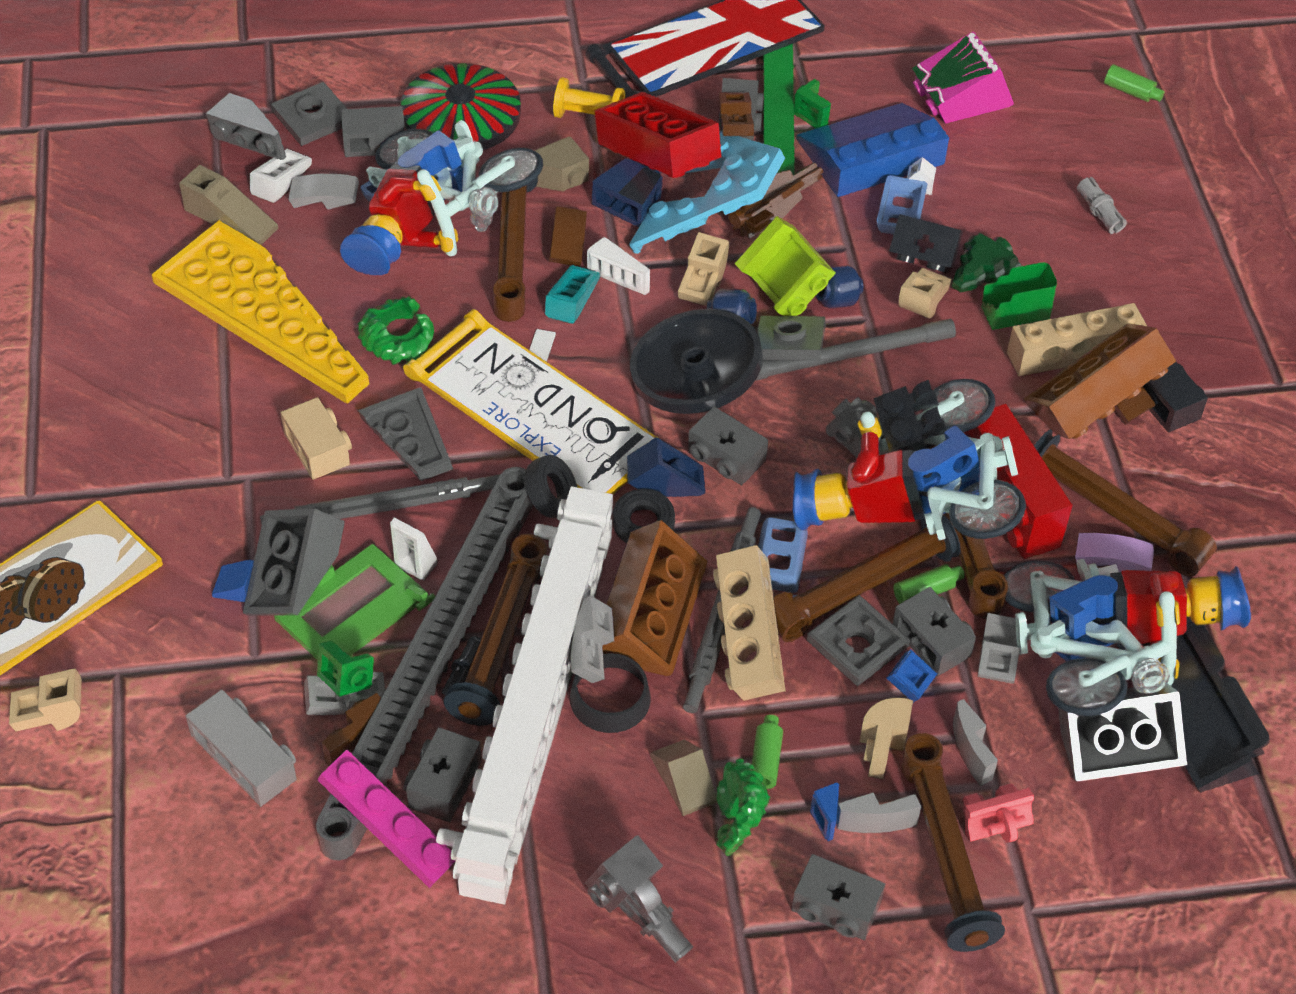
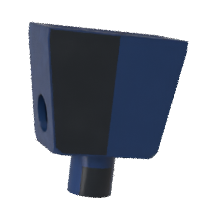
(627, 191)

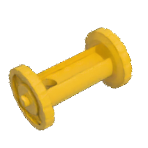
(581, 101)

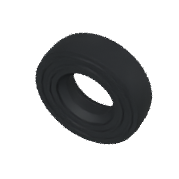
(538, 488)
(641, 500)

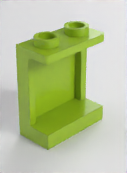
(785, 267)

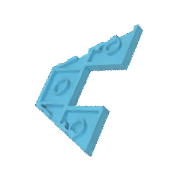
(742, 180)

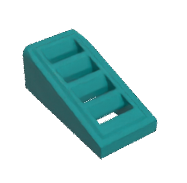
(569, 297)

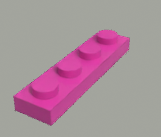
(387, 818)

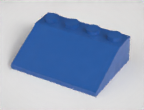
(874, 146)

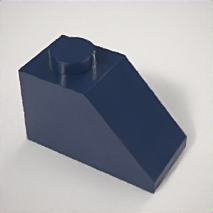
(665, 470)

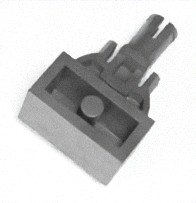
(626, 883)

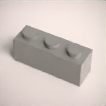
(242, 747)

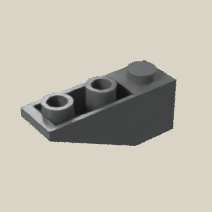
(244, 125)

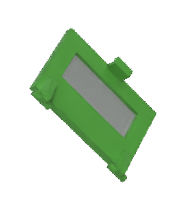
(355, 603)

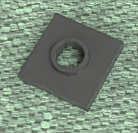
(310, 126)
(801, 339)
(862, 621)

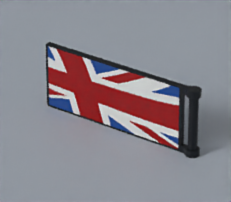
(704, 43)

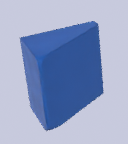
(233, 581)
(824, 809)

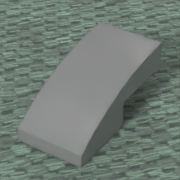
(331, 189)
(591, 631)
(999, 649)
(324, 701)
(969, 735)
(867, 816)

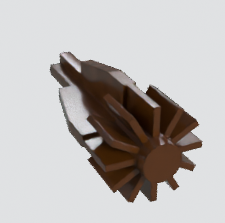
(778, 200)

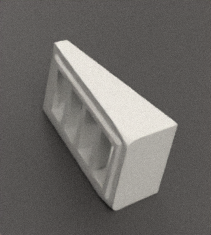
(276, 176)
(618, 266)
(412, 550)

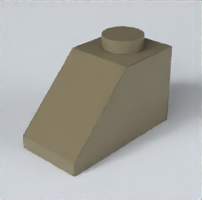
(563, 165)

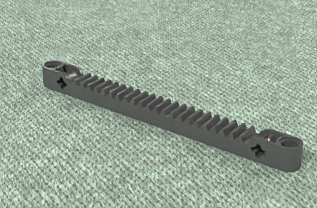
(430, 652)

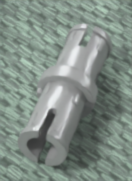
(1101, 205)

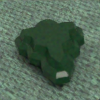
(983, 262)

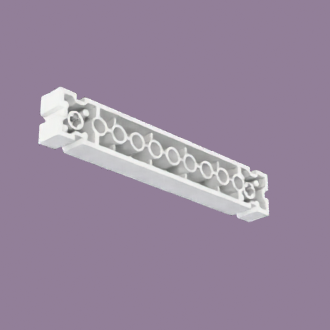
(532, 702)

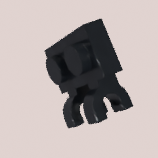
(899, 417)

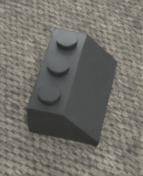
(1131, 738)

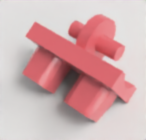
(998, 815)

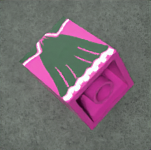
(962, 81)

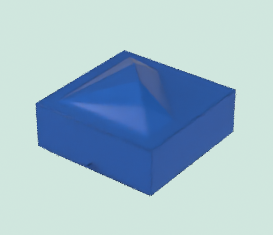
(911, 675)

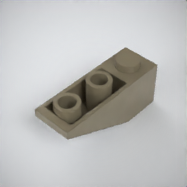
(216, 198)

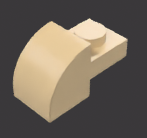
(704, 269)
(923, 292)
(52, 702)
(885, 728)

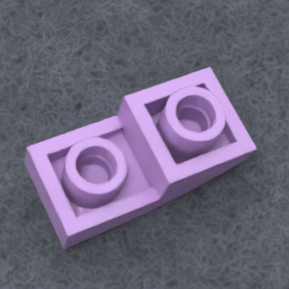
(1115, 549)

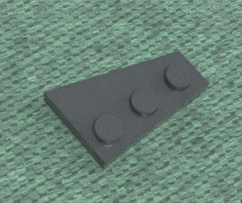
(409, 432)

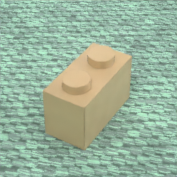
(316, 438)

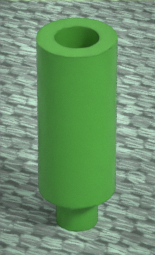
(1133, 84)
(939, 579)
(768, 750)

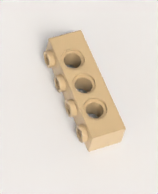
(1065, 339)
(765, 671)

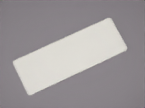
(542, 343)

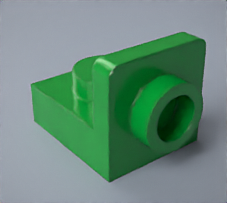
(811, 106)
(343, 672)

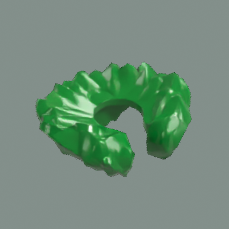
(386, 346)
(740, 797)

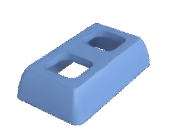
(904, 188)
(788, 579)

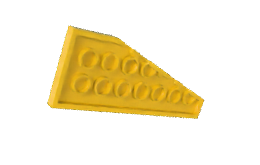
(251, 297)

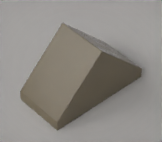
(685, 776)

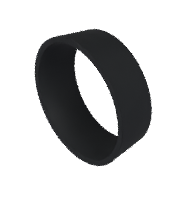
(615, 721)

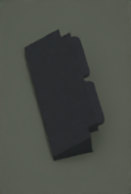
(1216, 714)

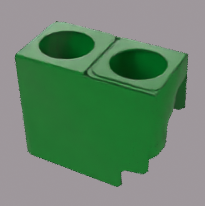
(1020, 297)

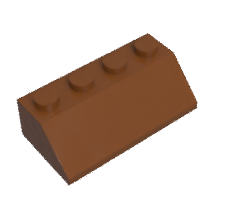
(1101, 380)
(654, 597)

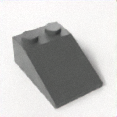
(291, 560)

